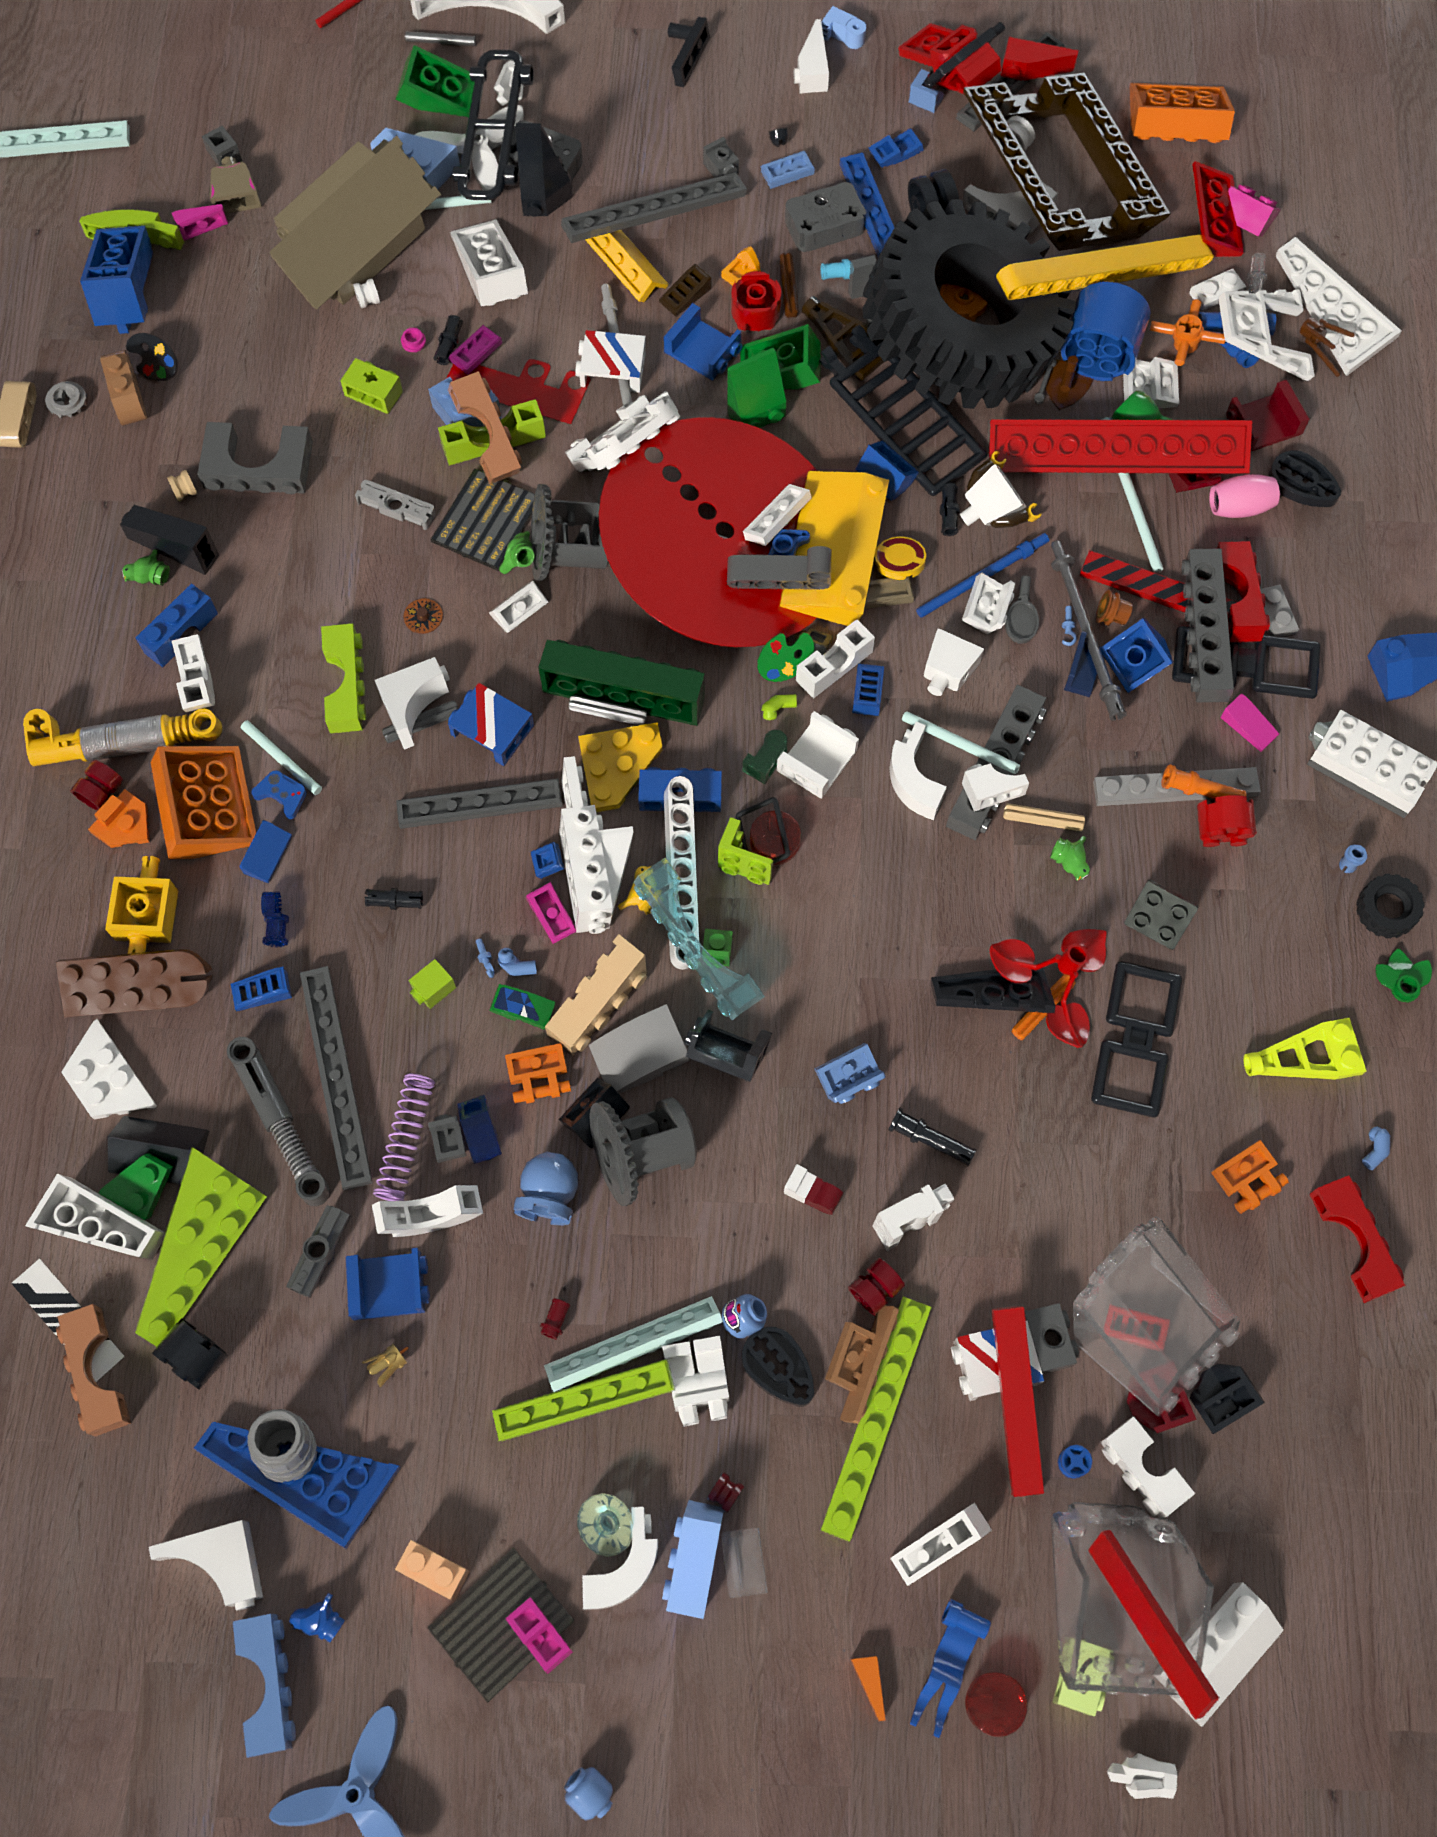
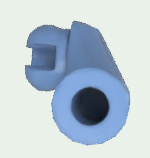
(513, 965)
(1381, 1147)

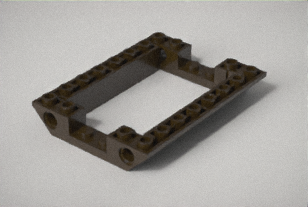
(1074, 96)

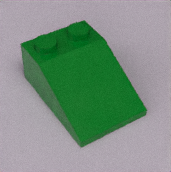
(435, 84)
(796, 352)
(756, 390)

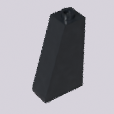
(172, 537)

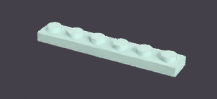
(64, 139)
(632, 1344)

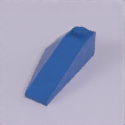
(1404, 664)

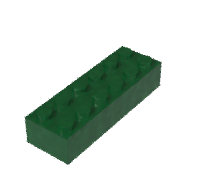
(623, 680)

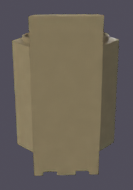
(352, 221)

